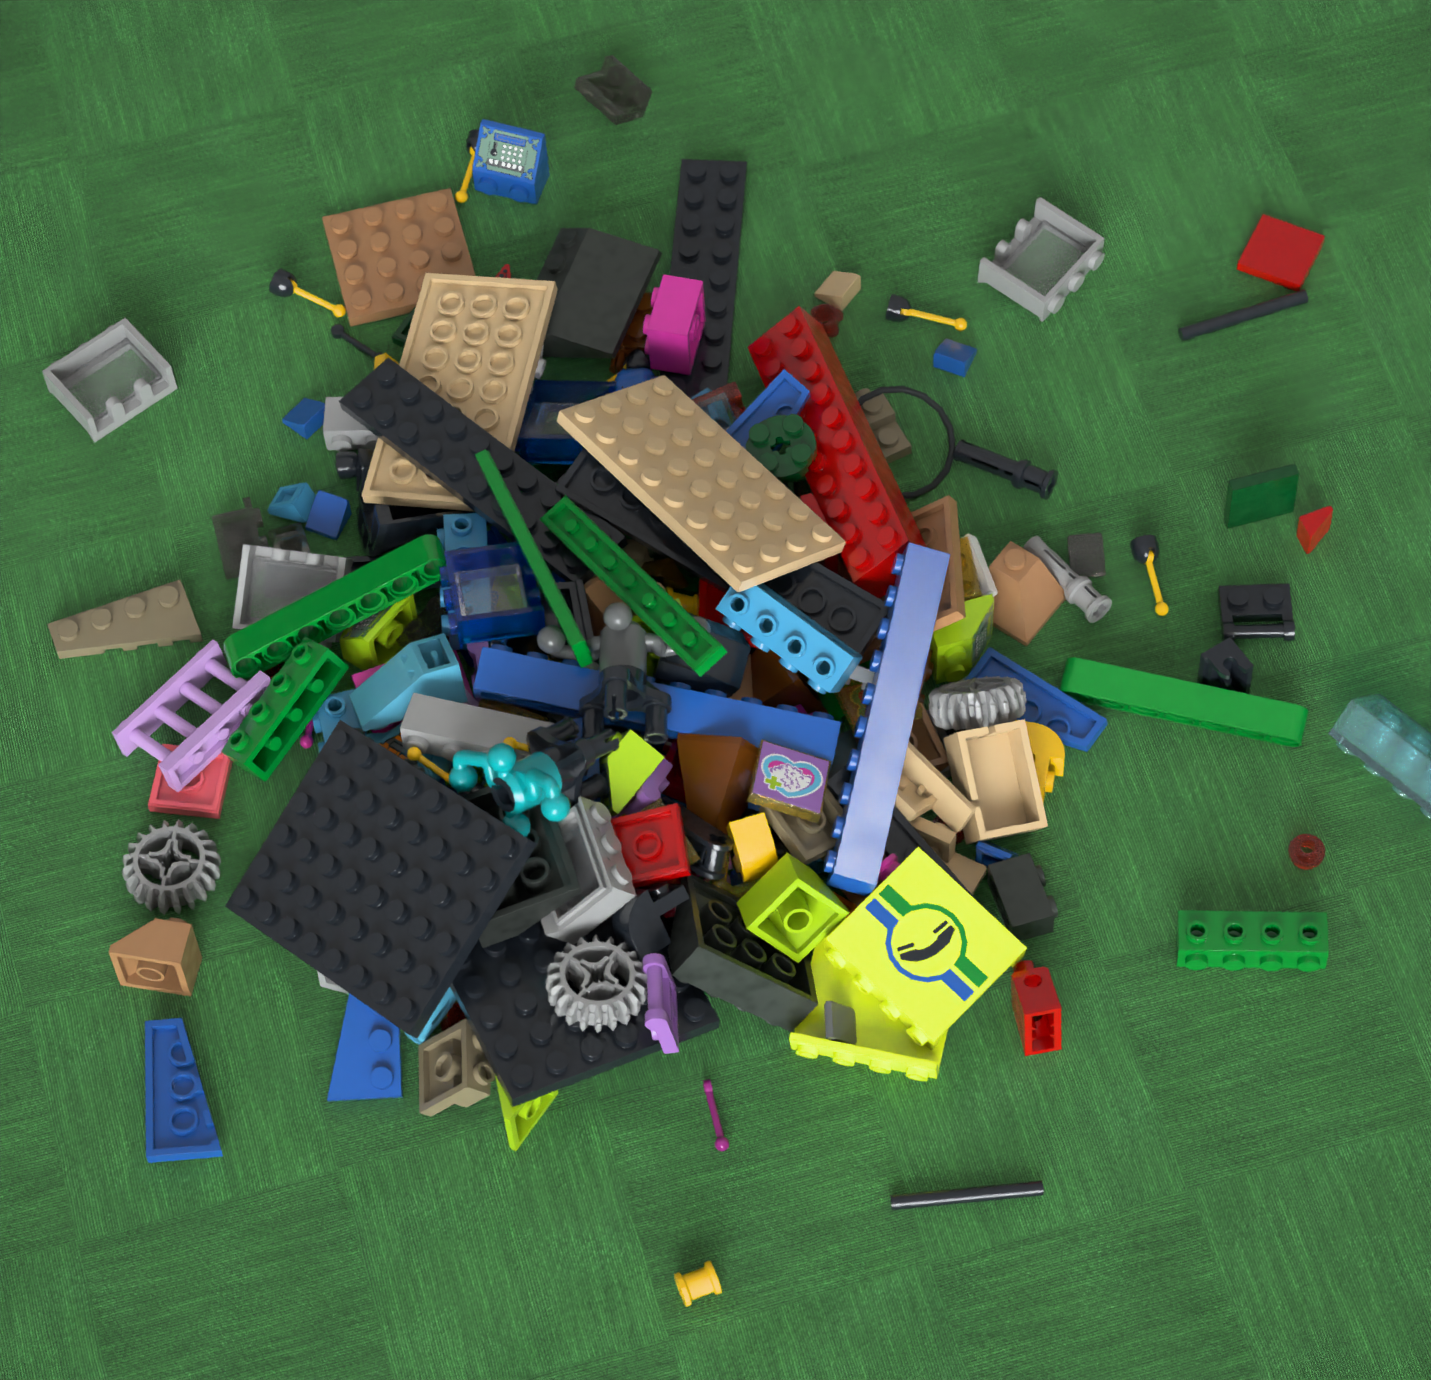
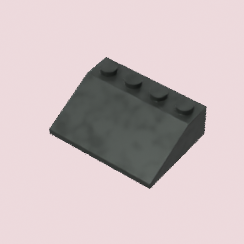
(597, 293)
(543, 881)
(732, 963)

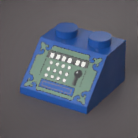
(510, 162)

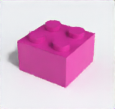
(675, 324)

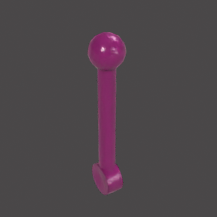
(721, 1142)

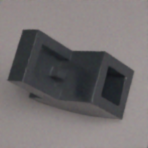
(640, 922)

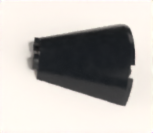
(392, 526)

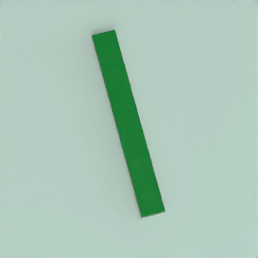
(534, 558)
(633, 586)

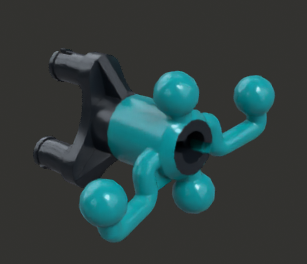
(545, 777)

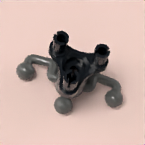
(622, 672)

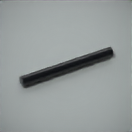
(1243, 315)
(967, 1195)

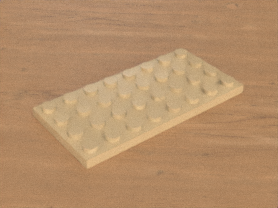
(477, 350)
(701, 483)

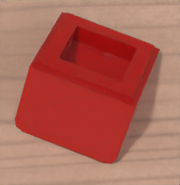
(1313, 527)

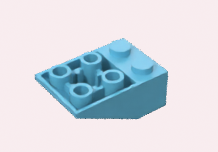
(419, 668)

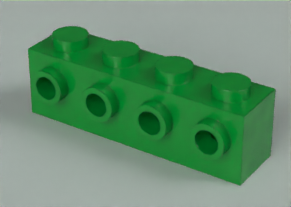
(285, 709)
(1251, 940)

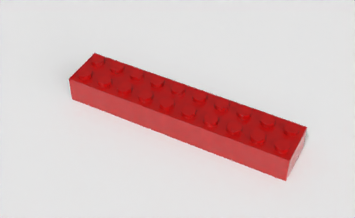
(850, 468)

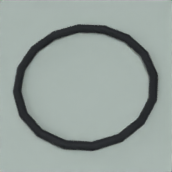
(950, 431)

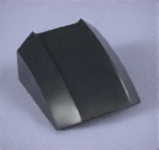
(723, 676)

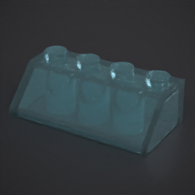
(1389, 746)

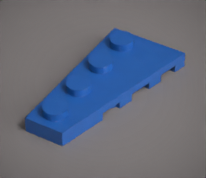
(781, 397)
(1045, 704)
(366, 1057)
(175, 1102)

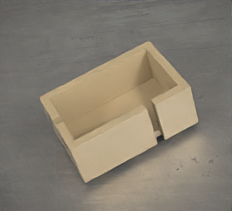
(998, 779)

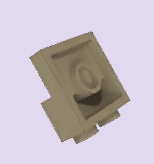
(885, 428)
(804, 838)
(452, 1070)

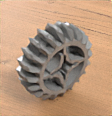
(977, 703)
(162, 852)
(593, 971)

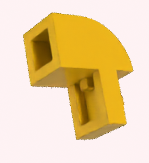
(1047, 755)
(752, 846)

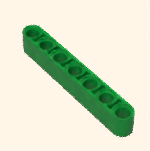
(335, 606)
(1184, 702)

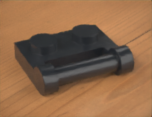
(1256, 604)

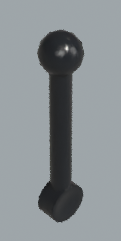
(338, 332)

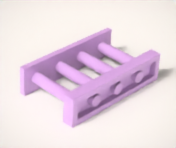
(201, 743)

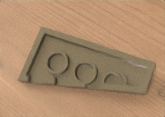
(140, 619)

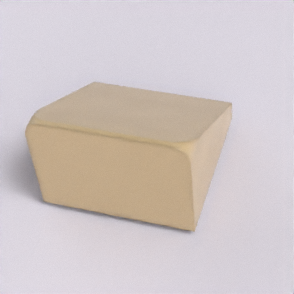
(839, 289)

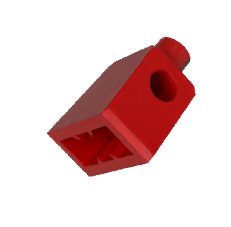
(1034, 996)

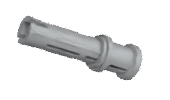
(1076, 588)

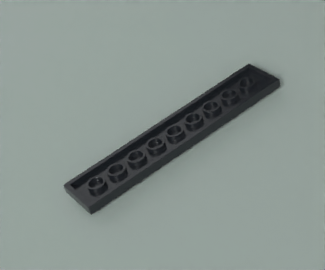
(709, 251)
(444, 447)
(815, 590)

